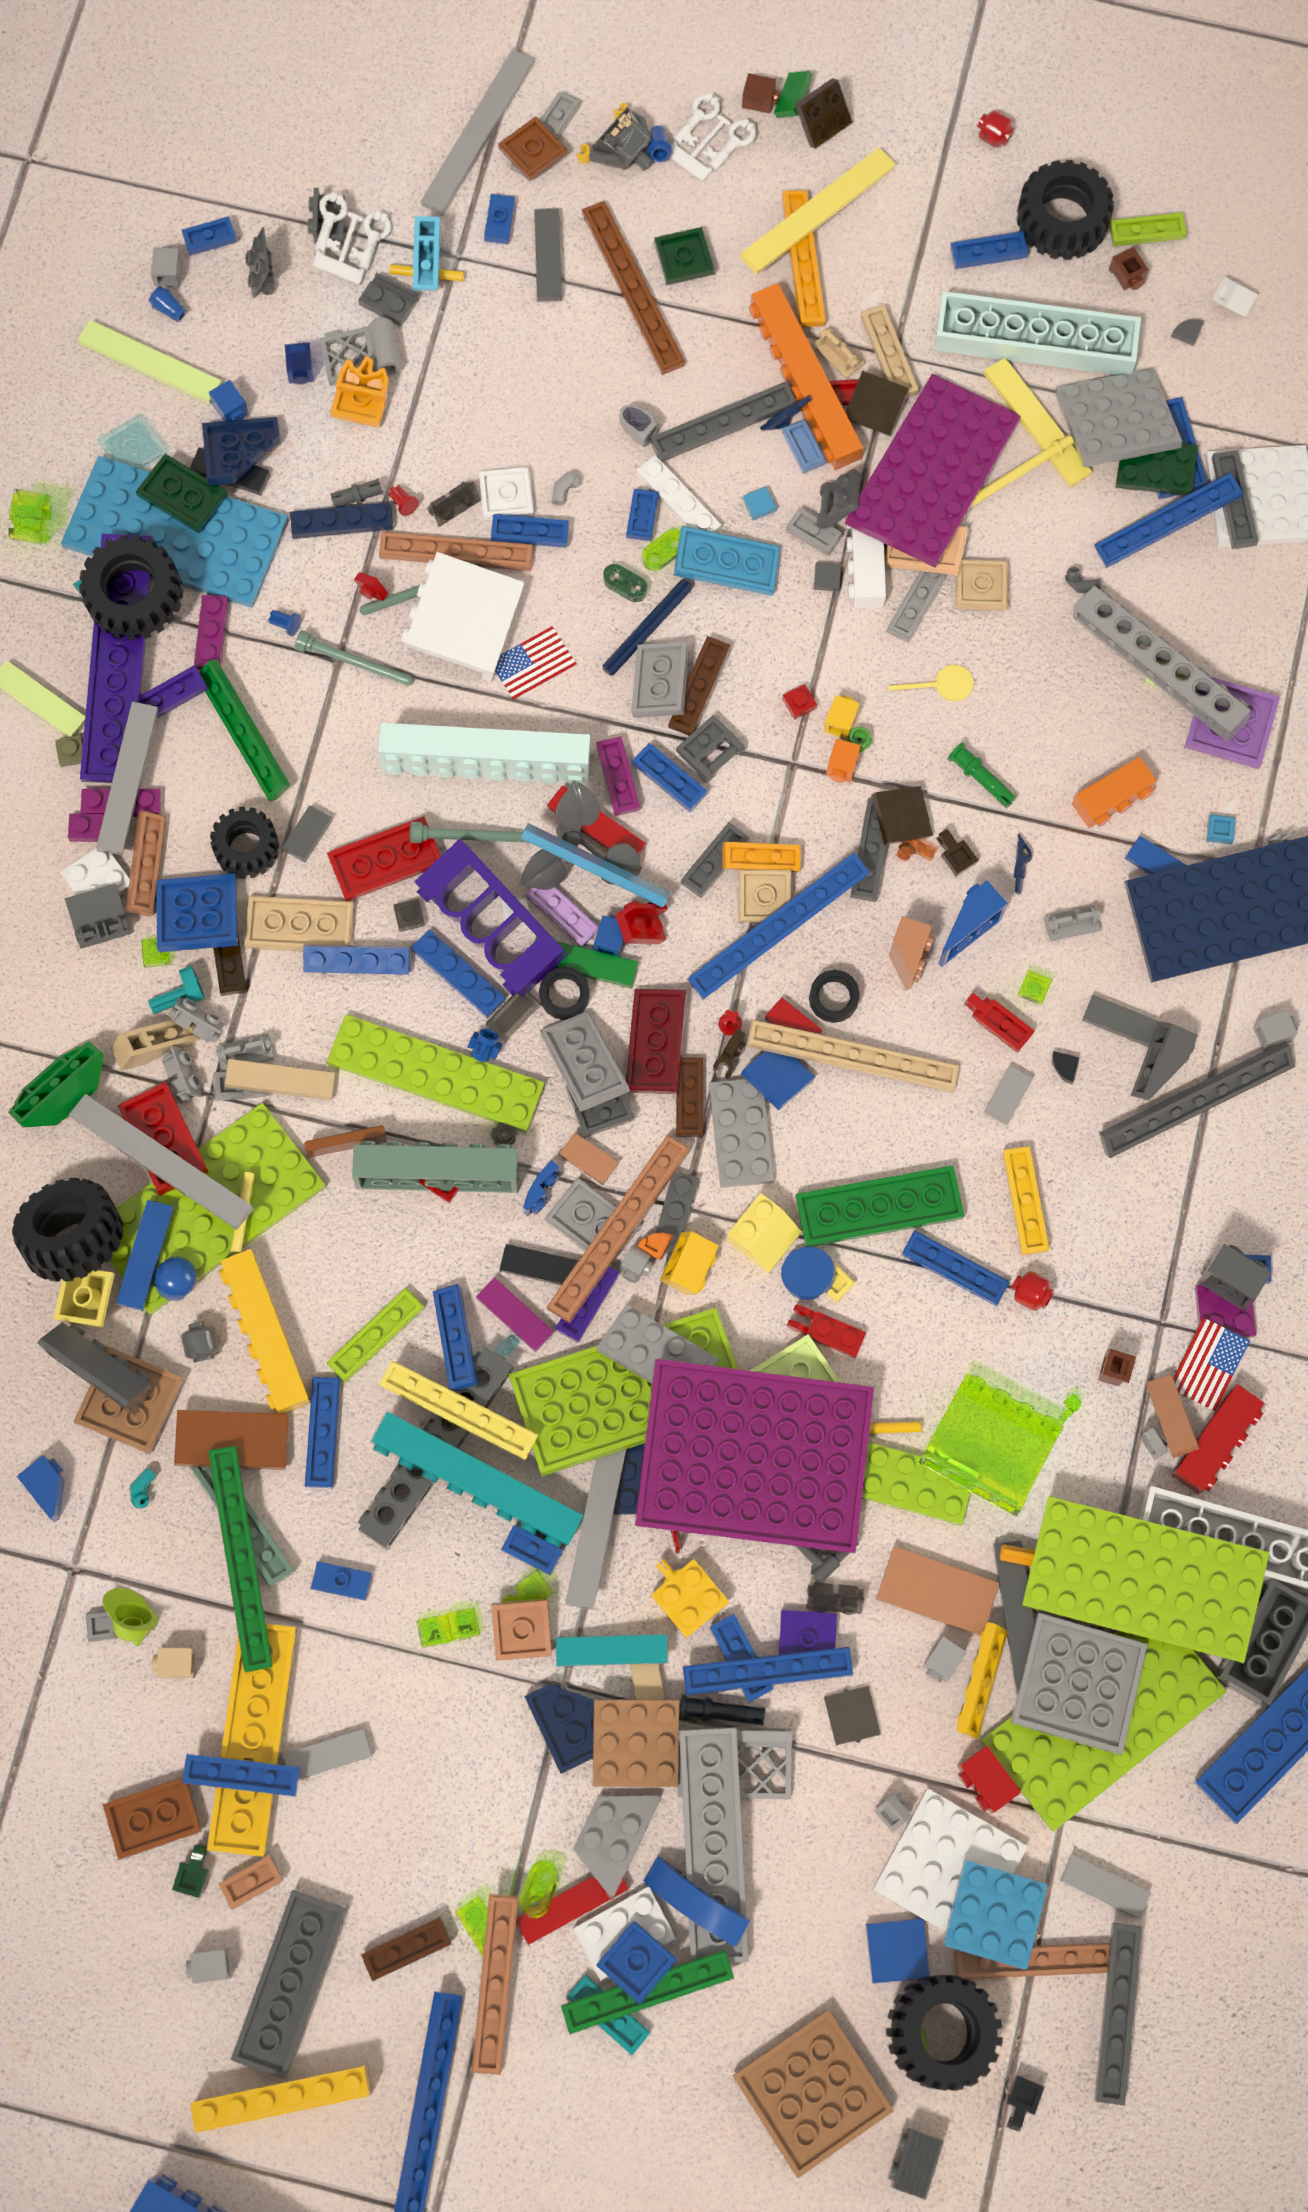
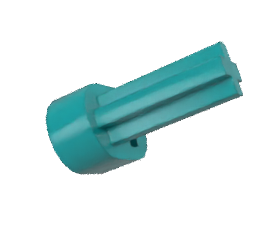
(190, 990)

